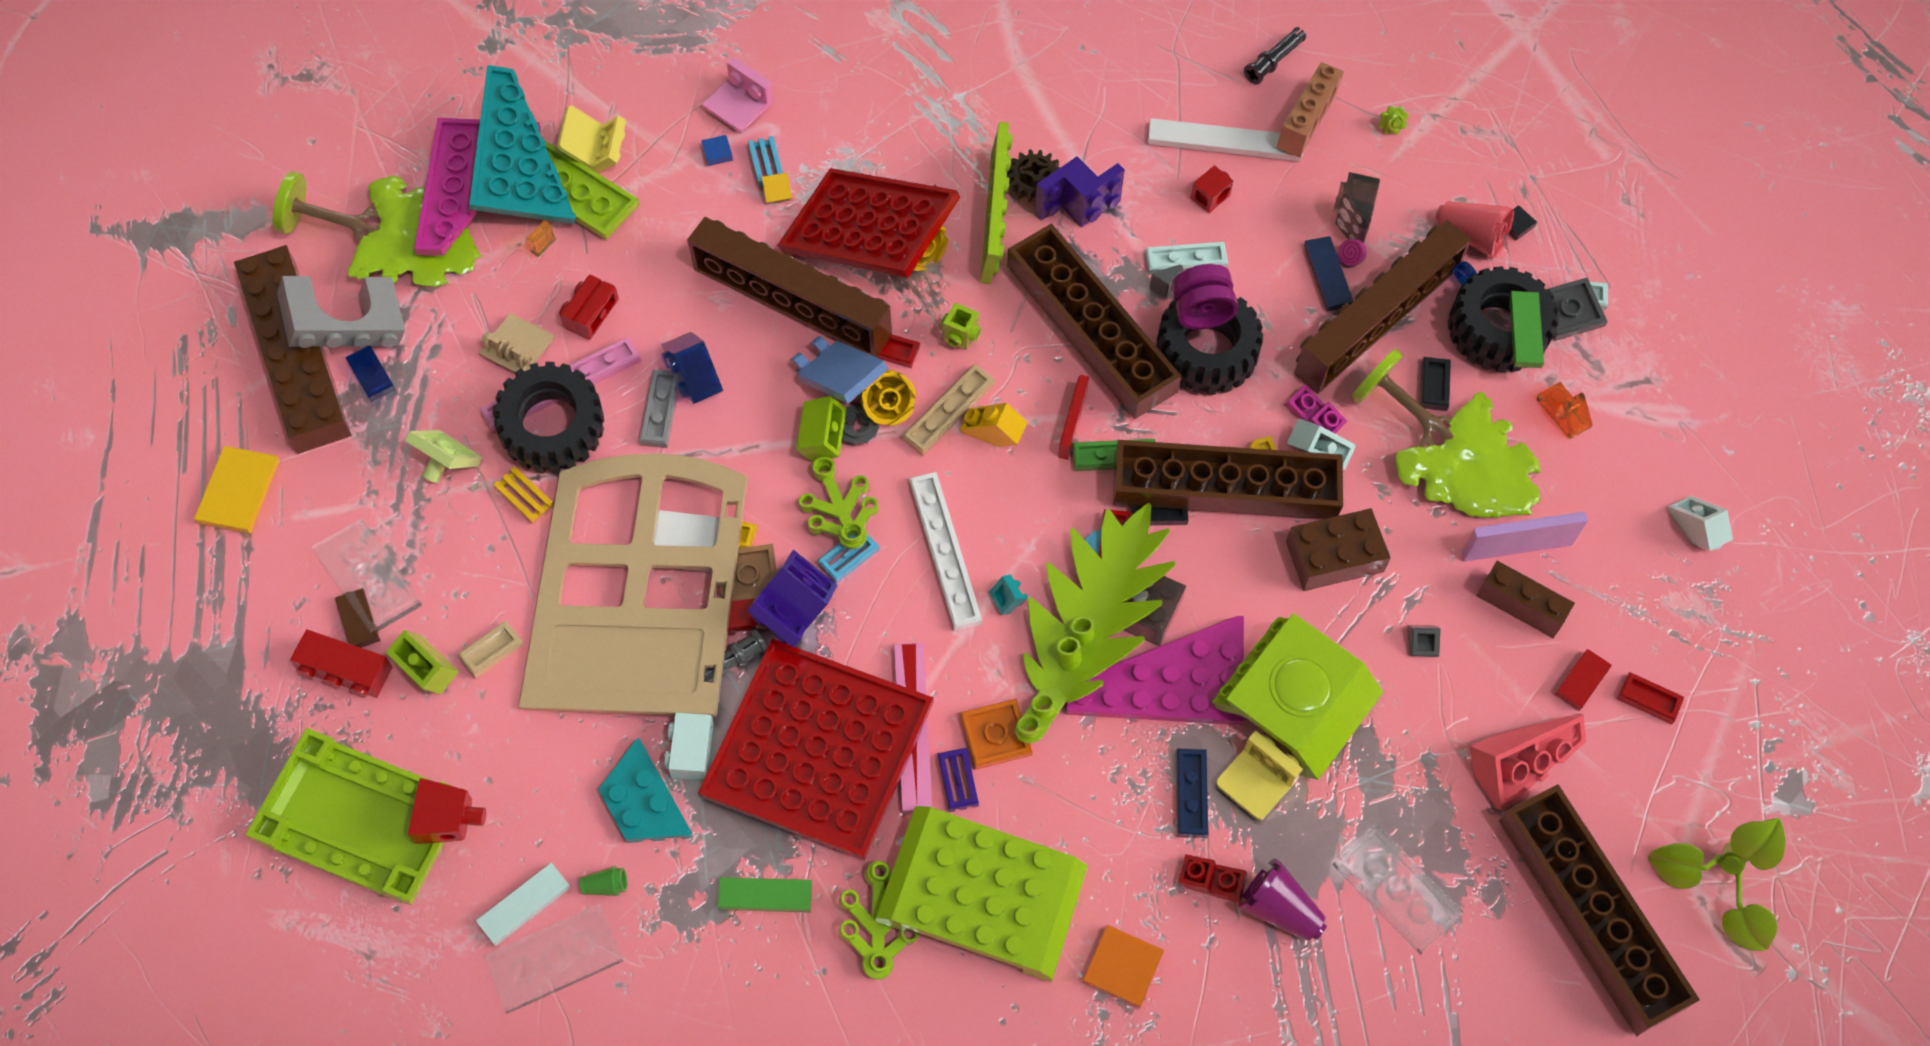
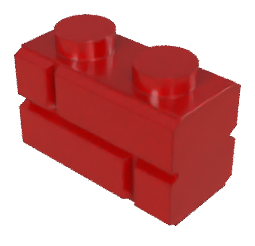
(588, 306)

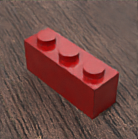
(341, 664)

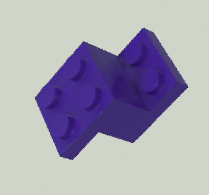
(1079, 192)
(792, 599)

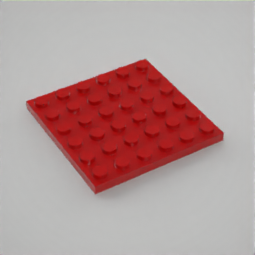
(817, 748)

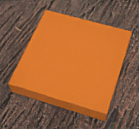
(993, 735)
(1123, 966)

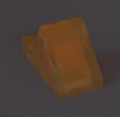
(1567, 411)

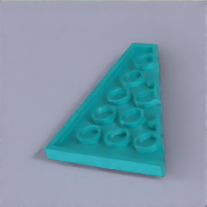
(511, 157)

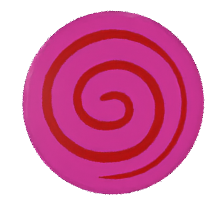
(1352, 252)

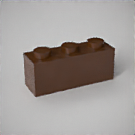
(1525, 599)

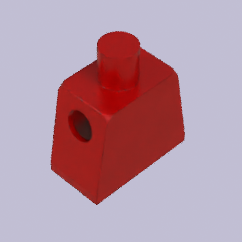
(442, 813)

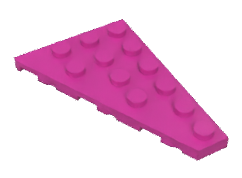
(448, 186)
(1171, 680)

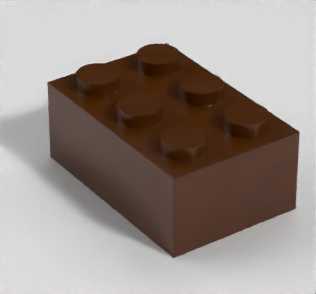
(1337, 549)

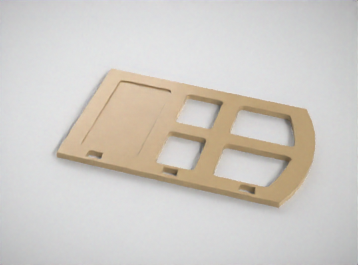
(633, 654)

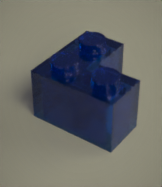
(692, 363)

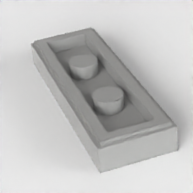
(659, 409)

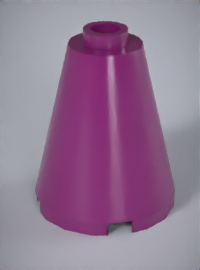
(1283, 903)

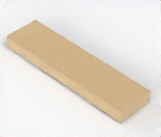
(948, 410)

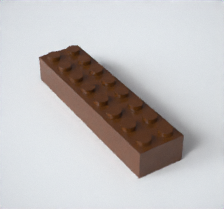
(790, 286)
(1381, 306)
(1093, 321)
(297, 374)
(1228, 479)
(1598, 910)

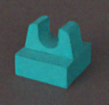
(1007, 594)

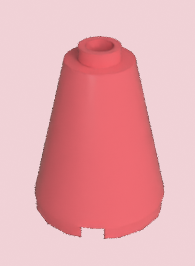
(1480, 222)

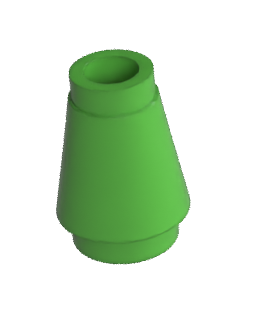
(605, 882)

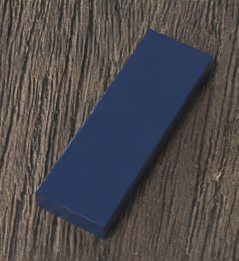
(1328, 273)
(1192, 793)

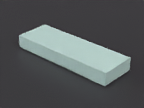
(1186, 255)
(523, 904)

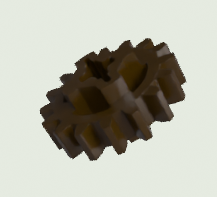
(1028, 171)

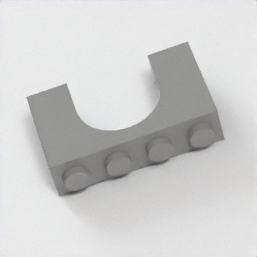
(310, 326)

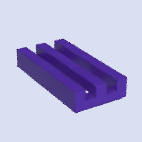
(962, 803)

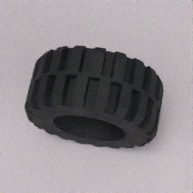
(1492, 289)
(1213, 371)
(543, 384)

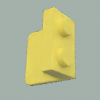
(589, 140)
(1259, 776)

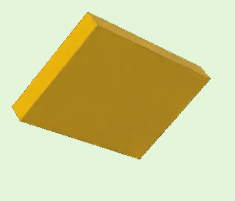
(237, 489)

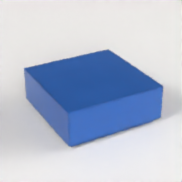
(717, 150)

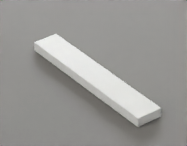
(1217, 139)
(945, 551)

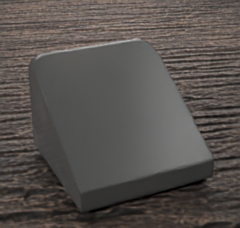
(1162, 280)
(1424, 640)

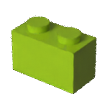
(821, 428)
(422, 662)

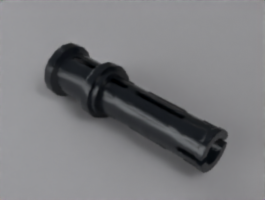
(1268, 60)

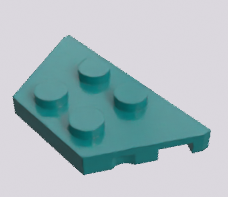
(641, 799)

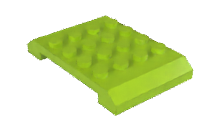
(346, 818)
(983, 891)

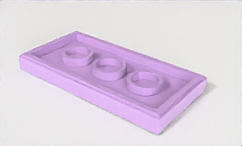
(1524, 536)

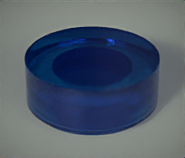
(1463, 271)

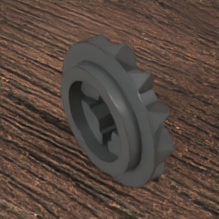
(865, 433)

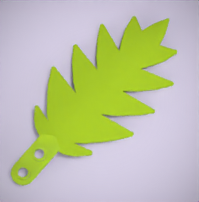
(1090, 615)

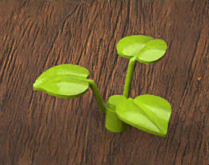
(1753, 841)

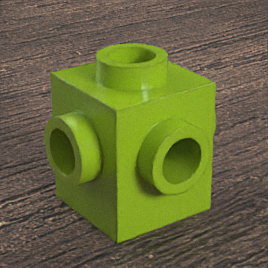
(960, 326)

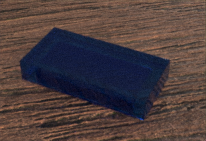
(370, 373)

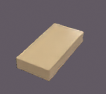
(490, 649)

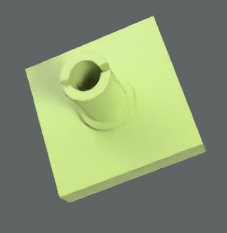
(443, 452)

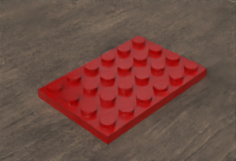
(869, 222)

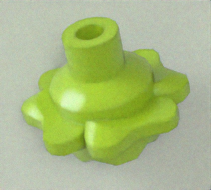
(1393, 120)

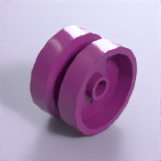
(1204, 296)

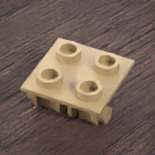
(515, 343)

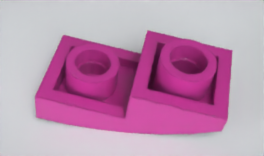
(1309, 407)

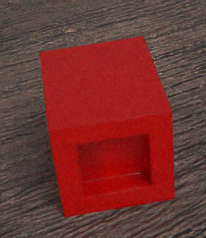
(1212, 189)

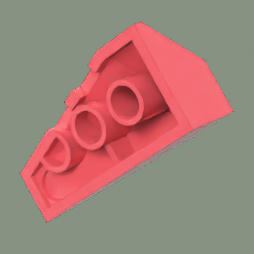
(1519, 758)

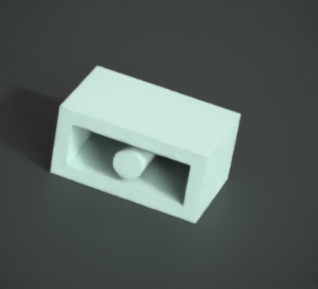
(690, 746)

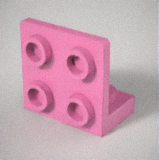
(741, 96)

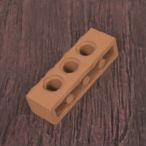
(1310, 109)

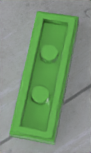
(1526, 329)
(1096, 455)
(765, 894)

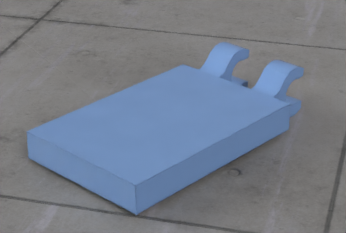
(839, 369)

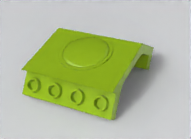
(1302, 692)

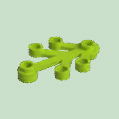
(839, 508)
(875, 929)

